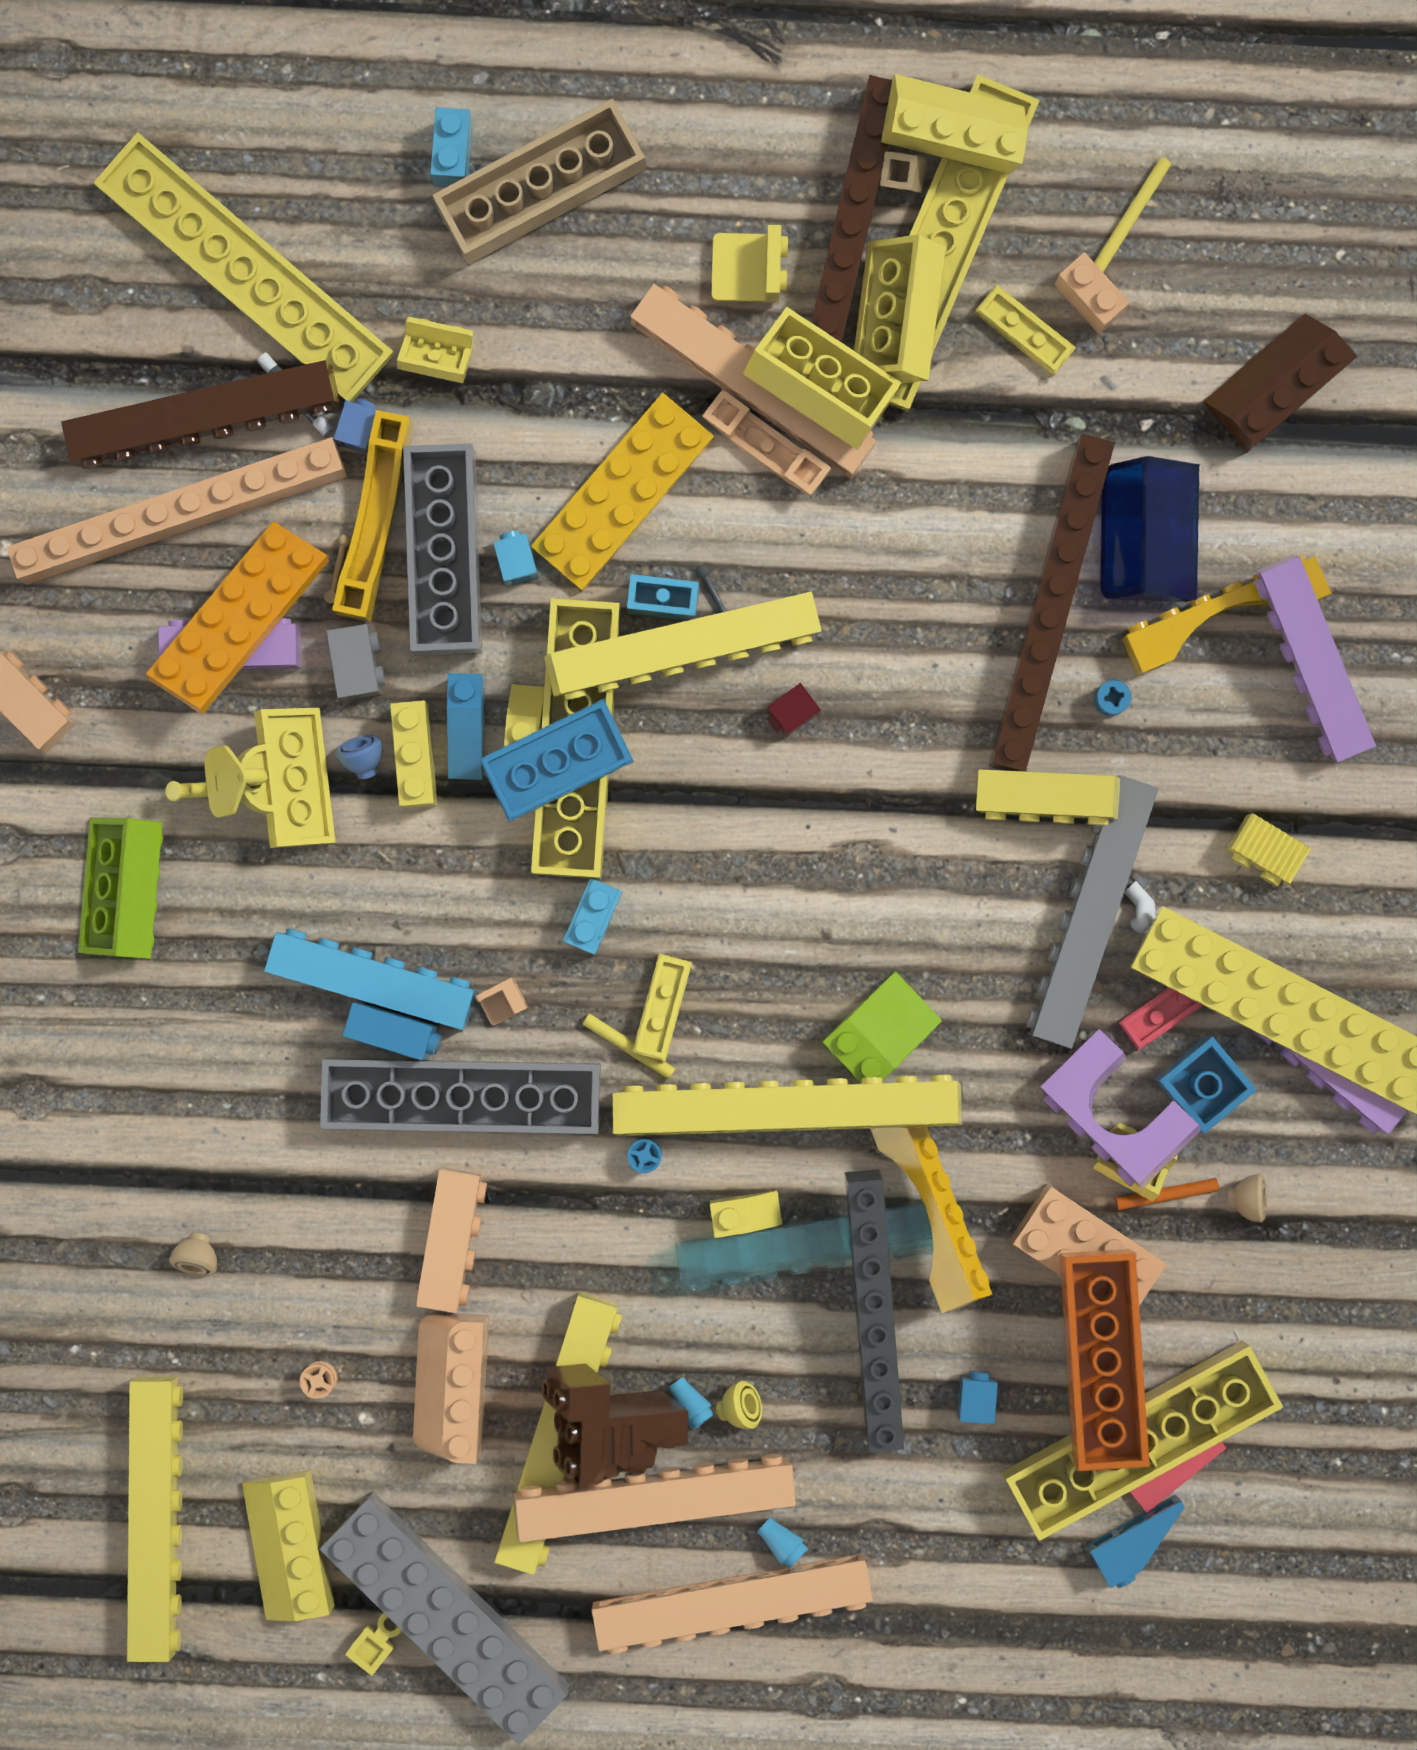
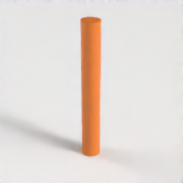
(1169, 1193)

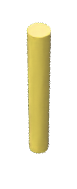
(626, 1045)

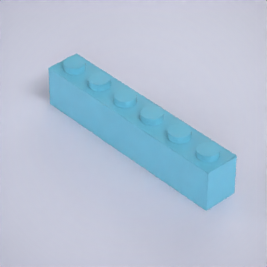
(371, 980)

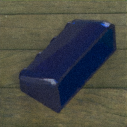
(1150, 530)

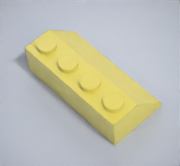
(955, 124)
(900, 305)
(287, 1547)

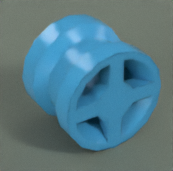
(1105, 700)
(642, 1160)

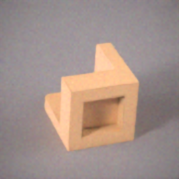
(502, 1001)

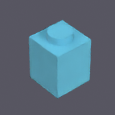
(515, 558)

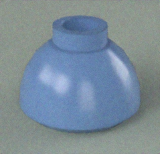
(360, 755)

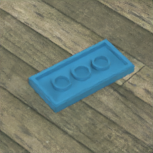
(556, 760)

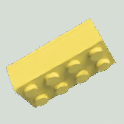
(821, 378)

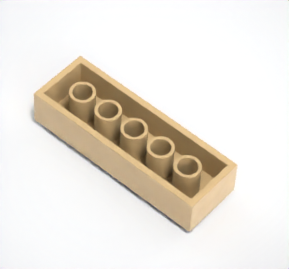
(540, 181)

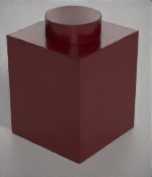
(792, 711)

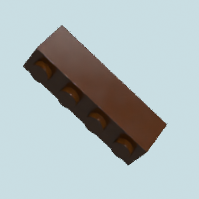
(1279, 380)

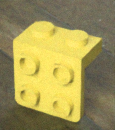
(749, 266)

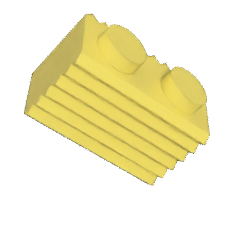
(1268, 850)

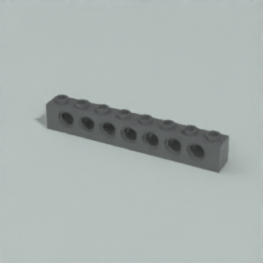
(874, 1310)

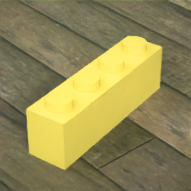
(1049, 795)

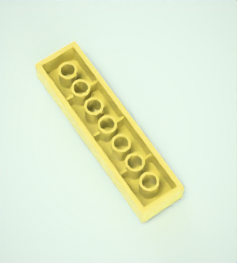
(572, 828)
(1182, 1421)

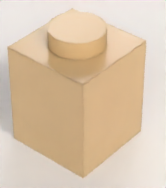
(903, 172)

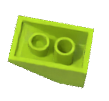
(882, 1030)

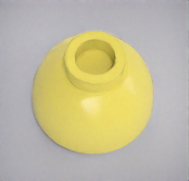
(740, 1406)

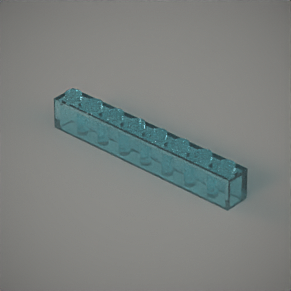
(793, 1248)

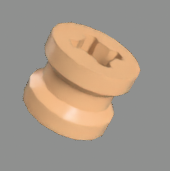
(314, 1385)

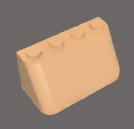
(451, 1385)

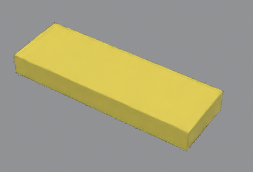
(1025, 330)
(662, 1007)

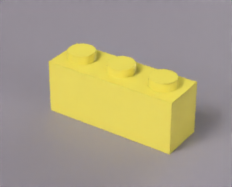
(413, 754)

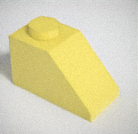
(523, 712)
(745, 1213)

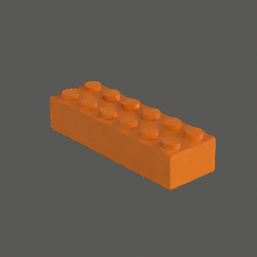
(1104, 1360)

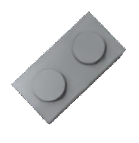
(355, 662)

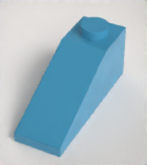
(465, 725)
(1129, 1547)

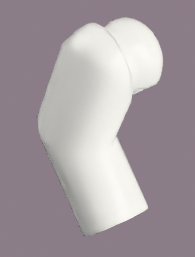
(1144, 907)

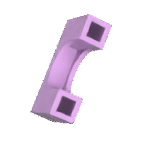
(1138, 1154)

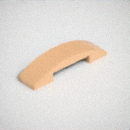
(766, 444)

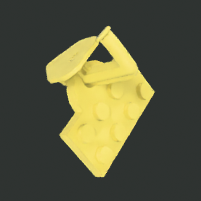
(286, 774)

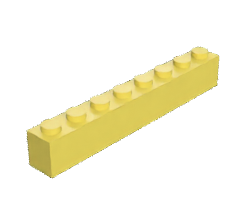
(682, 644)
(583, 1344)
(153, 1519)

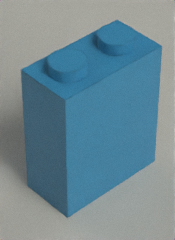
(392, 1031)

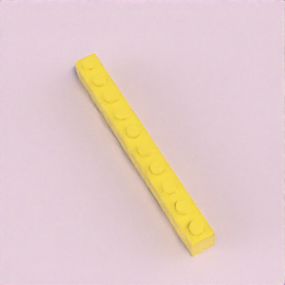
(787, 1108)

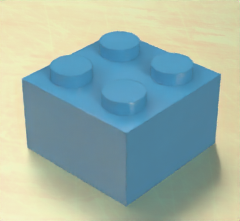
(1205, 1083)

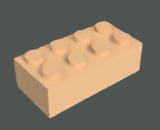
(1062, 1226)

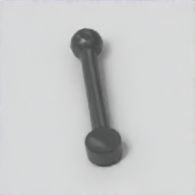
(703, 572)

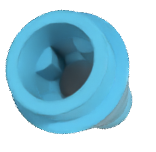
(697, 1406)
(783, 1543)

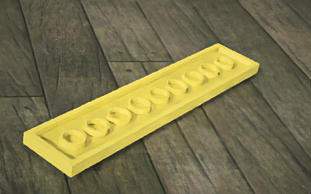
(957, 216)
(242, 266)
(1281, 1006)

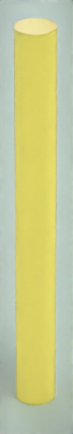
(1132, 213)

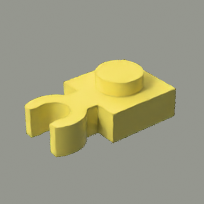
(373, 1645)

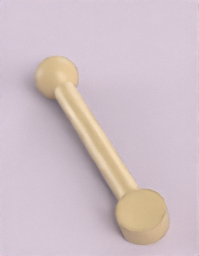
(343, 541)

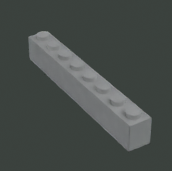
(1091, 917)

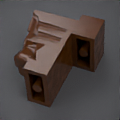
(605, 1431)

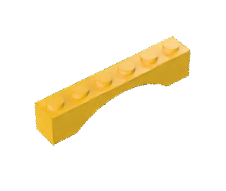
(371, 534)
(1159, 643)
(955, 1270)

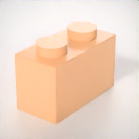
(1091, 293)

